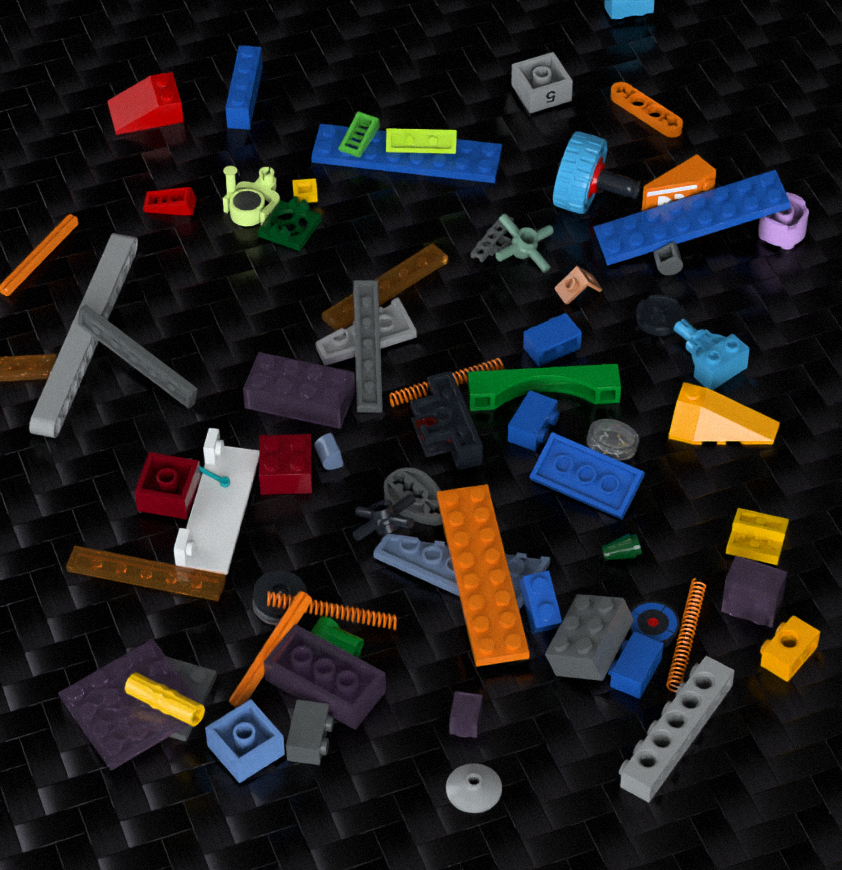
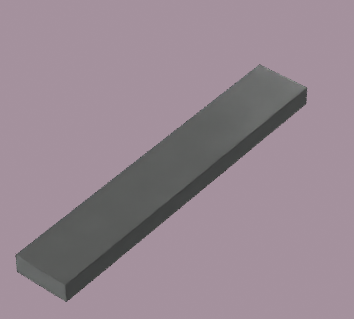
(367, 346)
(137, 356)

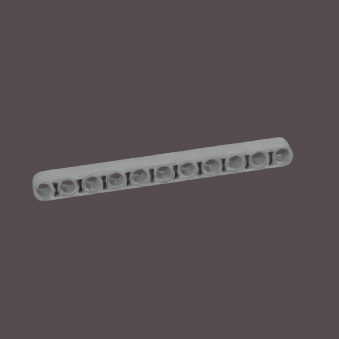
(80, 344)

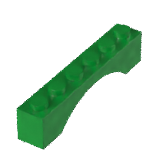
(593, 382)

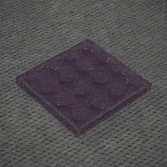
(117, 721)

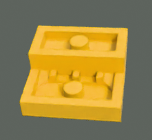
(757, 536)

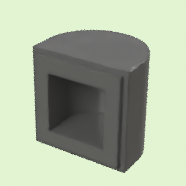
(668, 259)

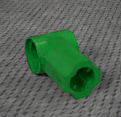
(331, 632)

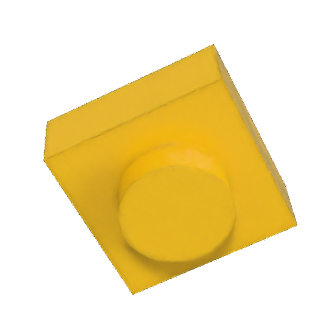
(306, 190)

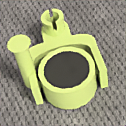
(248, 199)

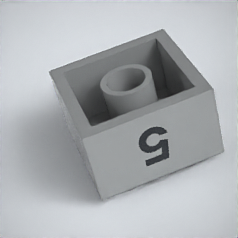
(541, 82)

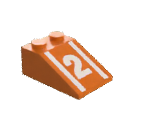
(679, 183)

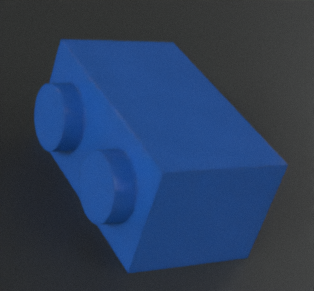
(552, 339)
(533, 420)
(540, 602)
(636, 664)

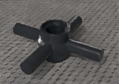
(384, 517)

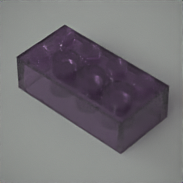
(299, 390)
(325, 674)

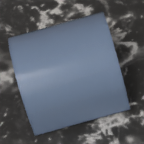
(329, 452)

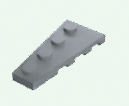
(394, 328)

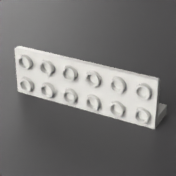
(217, 511)

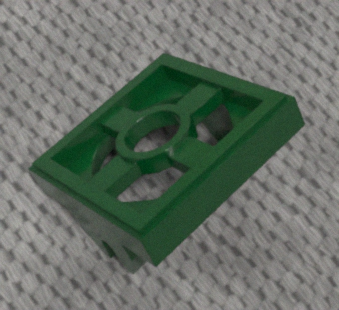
(286, 237)

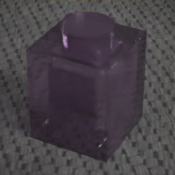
(465, 714)

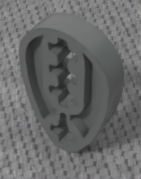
(422, 487)

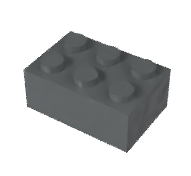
(589, 637)

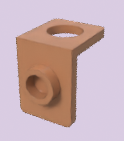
(575, 283)

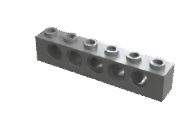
(647, 780)

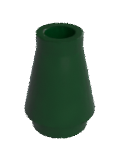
(622, 548)

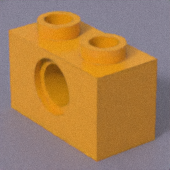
(789, 647)

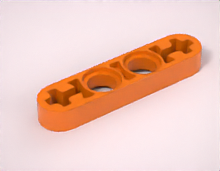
(667, 124)

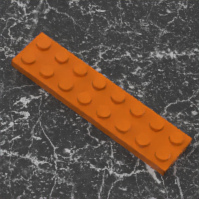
(482, 575)

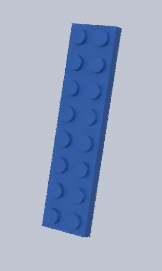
(471, 162)
(692, 217)

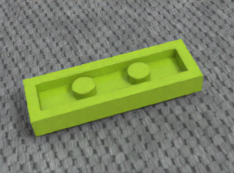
(421, 141)

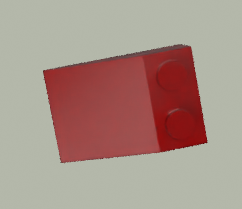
(147, 105)

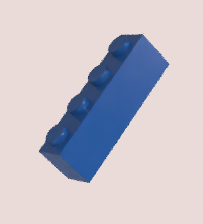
(244, 87)

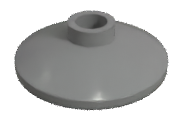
(473, 797)

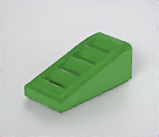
(359, 120)

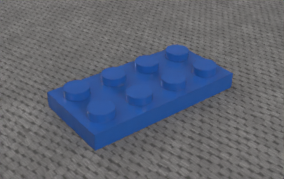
(587, 475)

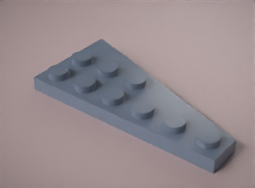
(434, 565)

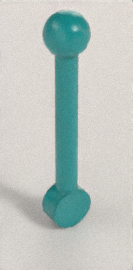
(224, 481)

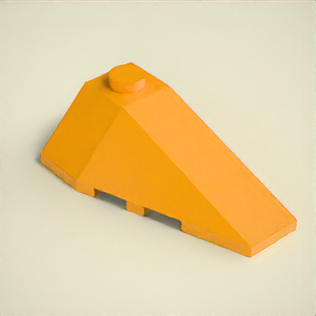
(713, 417)

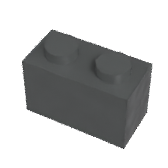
(308, 732)

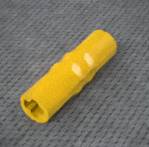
(165, 699)

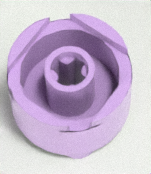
(786, 226)

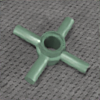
(524, 243)

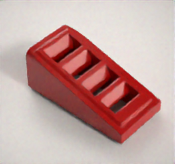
(179, 201)

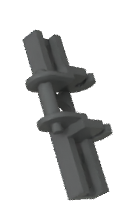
(490, 249)

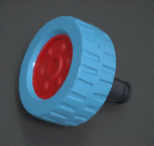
(584, 173)

